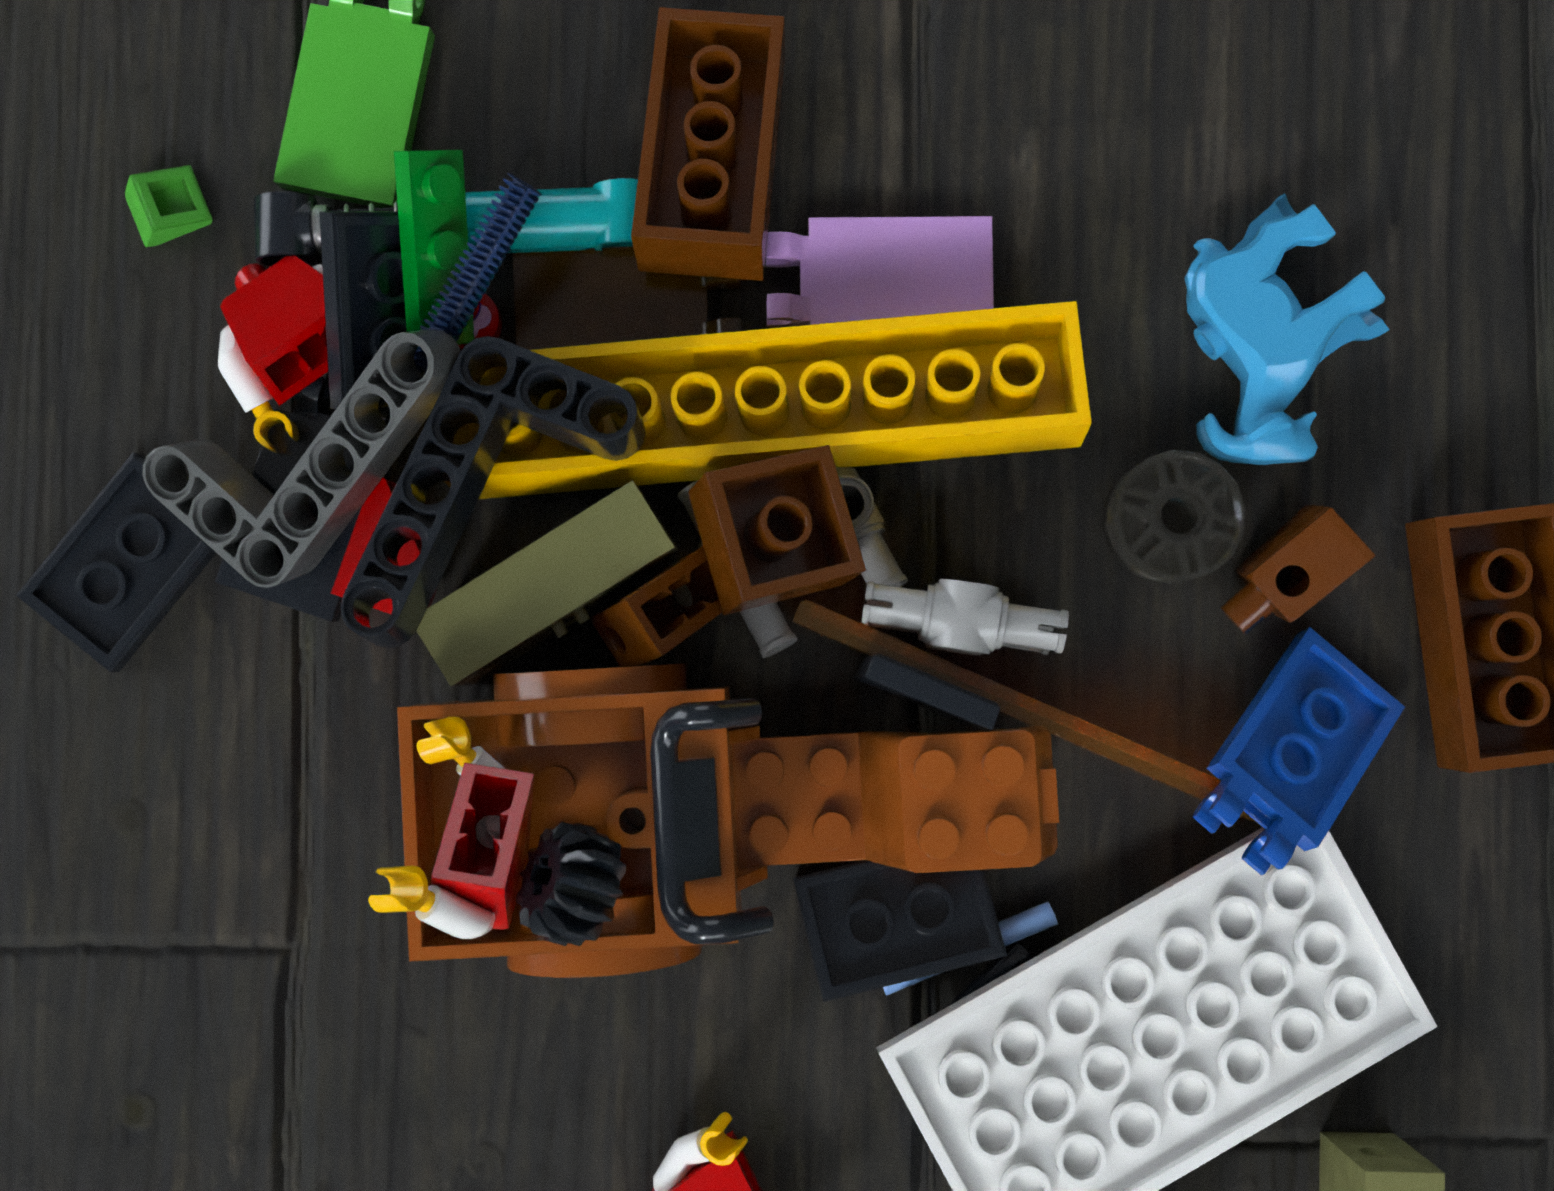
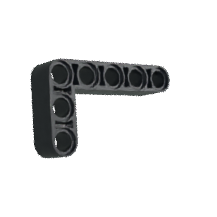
(468, 468)

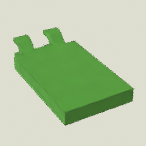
(354, 100)

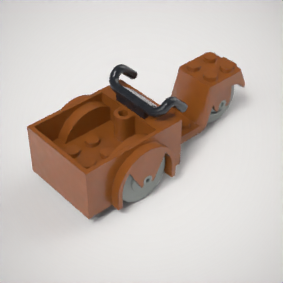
(714, 804)

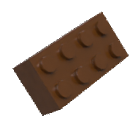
(709, 144)
(1487, 634)

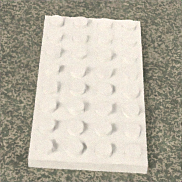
(1161, 1031)

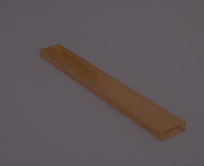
(1012, 703)

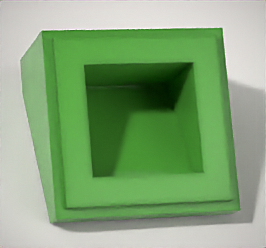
(166, 204)

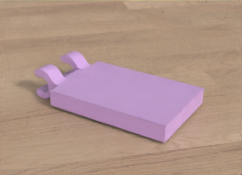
(882, 268)

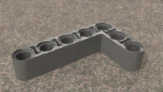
(321, 472)

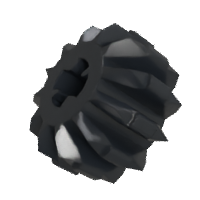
(570, 884)

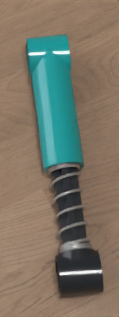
(559, 222)

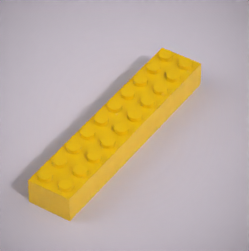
(860, 386)

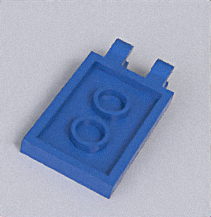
(1298, 751)

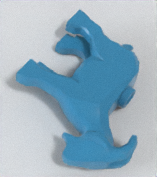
(1267, 336)

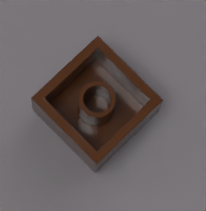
(776, 529)

